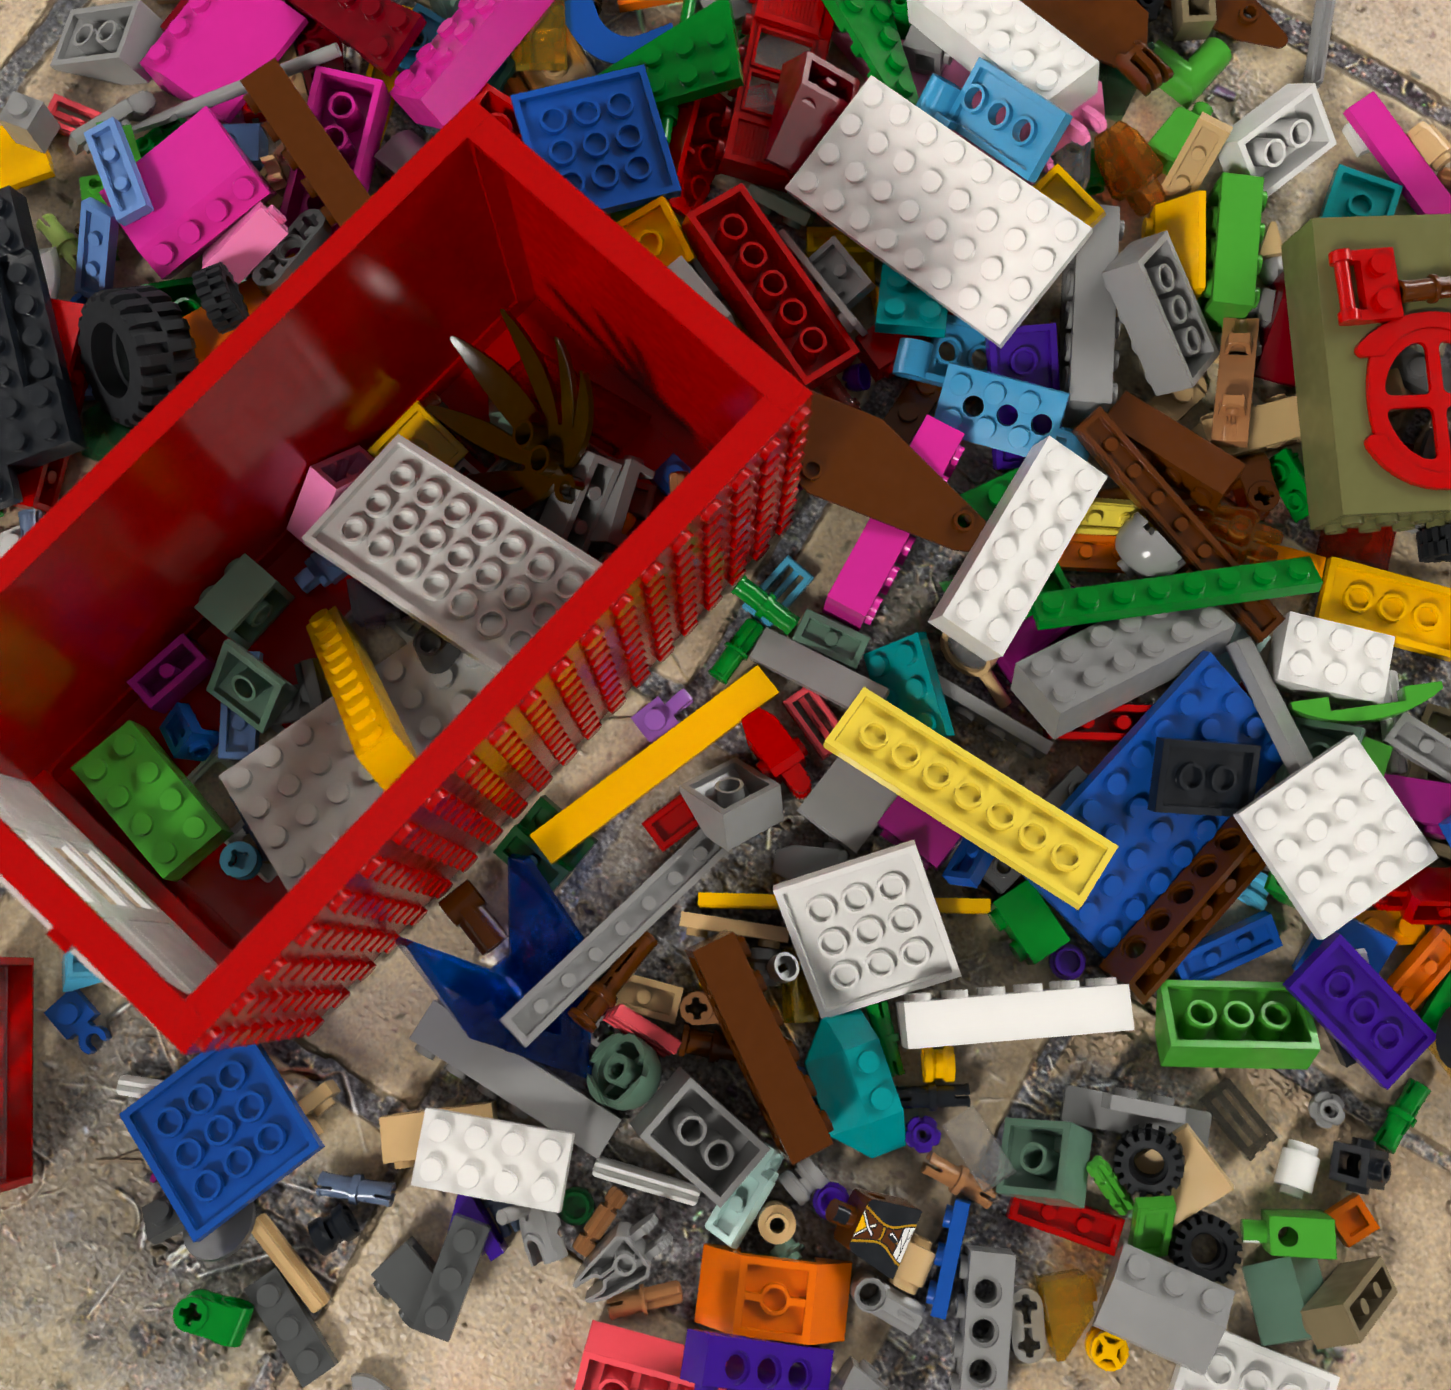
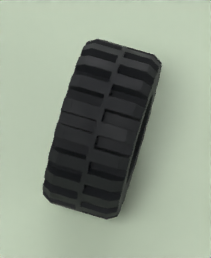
(134, 350)

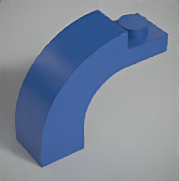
(597, 39)

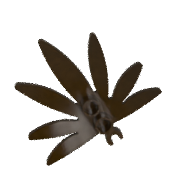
(543, 444)

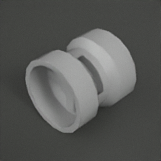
(803, 1180)

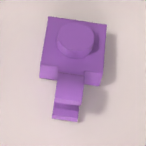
(659, 718)

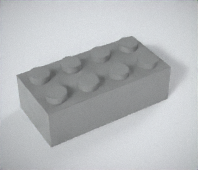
(1160, 314)

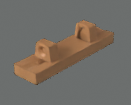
(1235, 383)

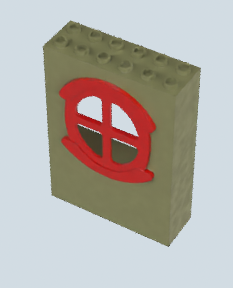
(1351, 455)

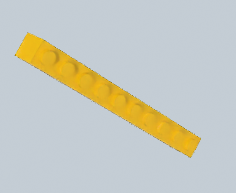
(360, 698)

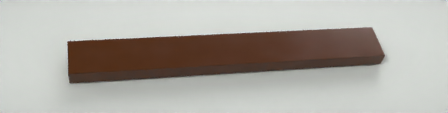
(1168, 513)

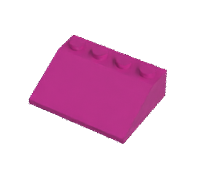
(220, 44)
(197, 191)

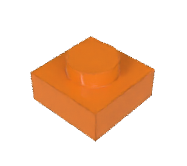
(1352, 1220)

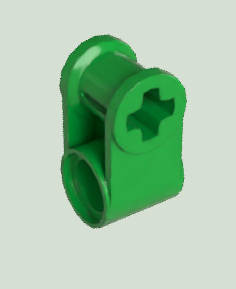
(221, 1318)

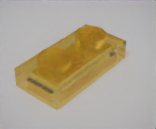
(797, 997)

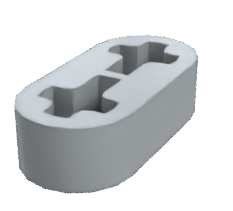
(1034, 1324)

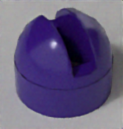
(857, 377)

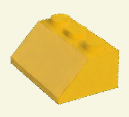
(1186, 226)

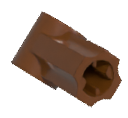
(469, 911)

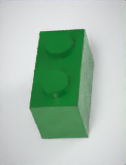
(1027, 923)

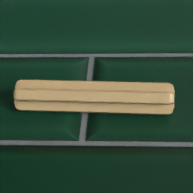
(289, 1263)

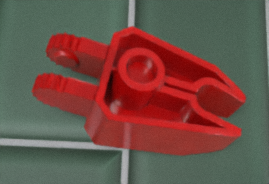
(777, 752)

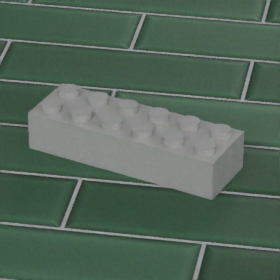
(1090, 323)
(1114, 664)

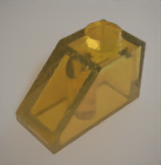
(545, 44)
(1067, 1308)

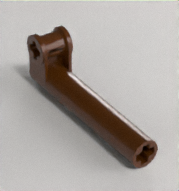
(1252, 489)

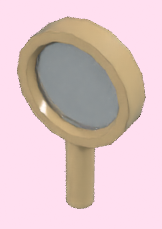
(974, 666)

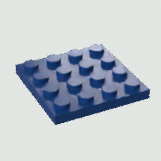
(602, 137)
(220, 1134)

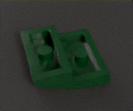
(519, 842)

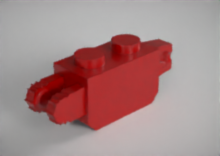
(1422, 898)

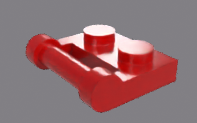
(1375, 283)

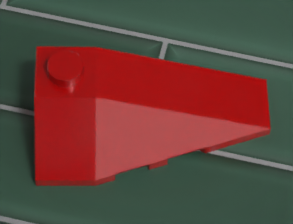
(693, 150)

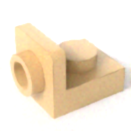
(319, 1102)

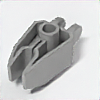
(621, 1259)

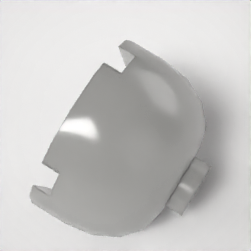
(1145, 550)

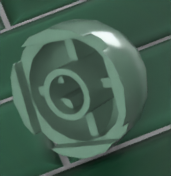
(624, 1072)

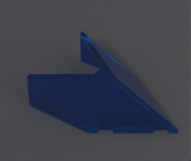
(479, 996)

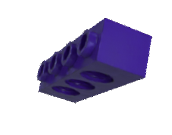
(753, 1363)

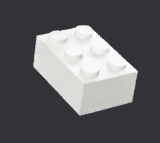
(1279, 137)
(1330, 660)

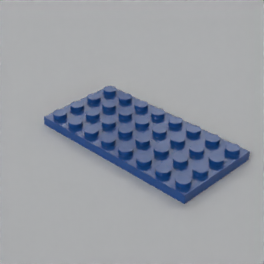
(1115, 799)

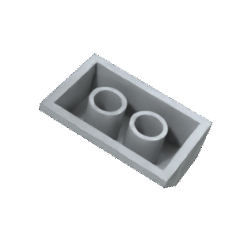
(1163, 1308)

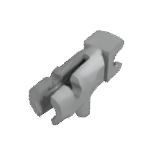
(538, 1232)

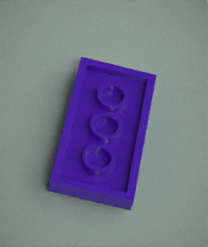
(1029, 357)
(1360, 1010)

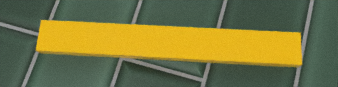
(653, 765)
(769, 902)

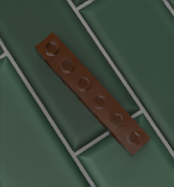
(1184, 912)

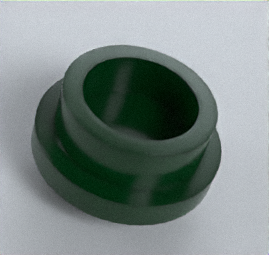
(577, 1206)

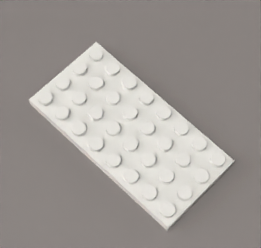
(938, 211)
(449, 553)
(309, 784)

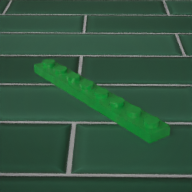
(1175, 592)

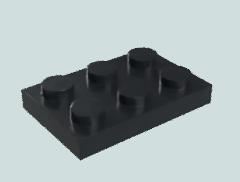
(1202, 776)

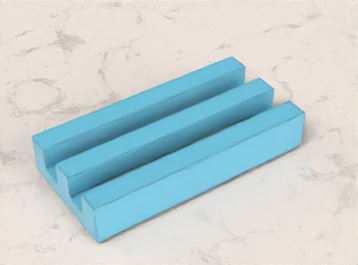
(797, 570)

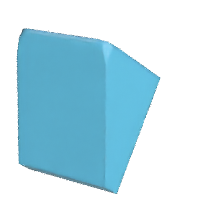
(75, 974)

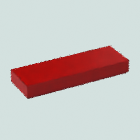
(1083, 1226)

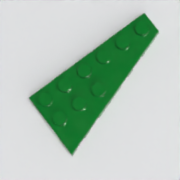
(875, 41)
(691, 58)

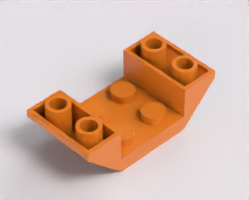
(773, 1296)

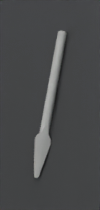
(235, 89)

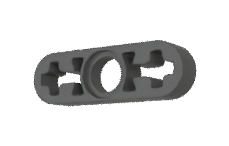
(308, 234)

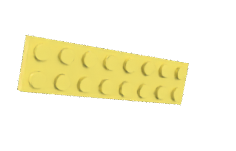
(971, 797)

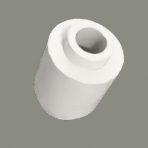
(1297, 1169)

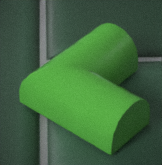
(1196, 73)

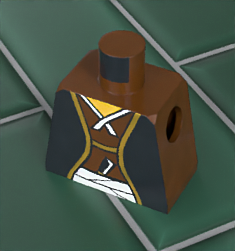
(874, 1227)

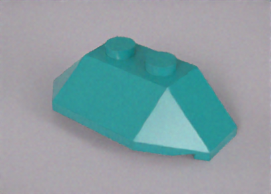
(855, 1085)

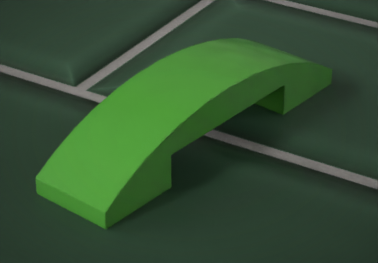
(1408, 699)

